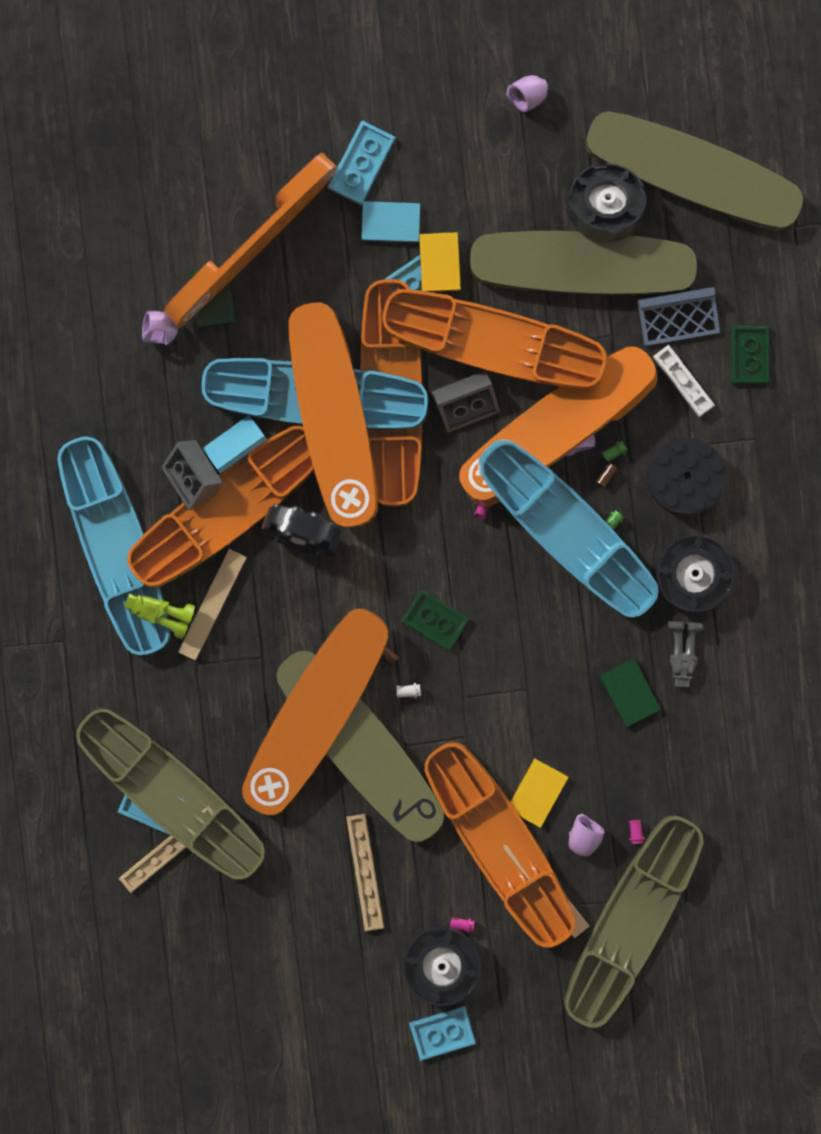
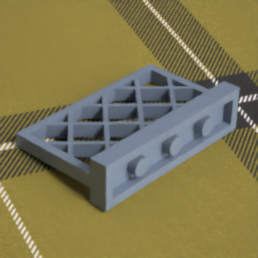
(678, 299)

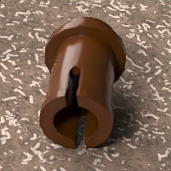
(607, 475)
(389, 655)

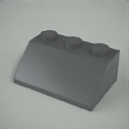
(466, 401)
(191, 474)

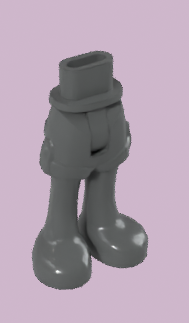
(684, 662)

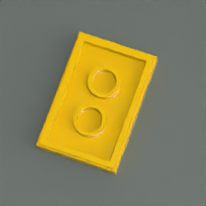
(439, 262)
(538, 792)

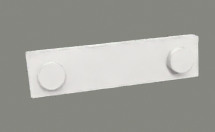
(683, 381)

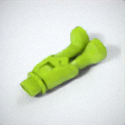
(152, 609)

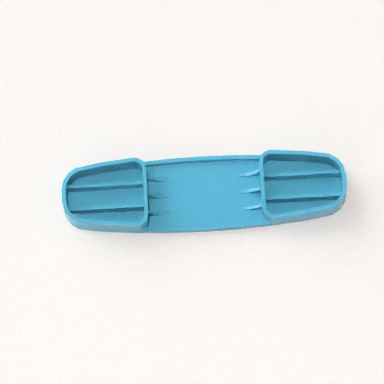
(268, 391)
(568, 528)
(107, 533)

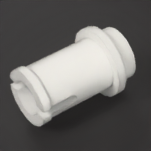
(408, 691)

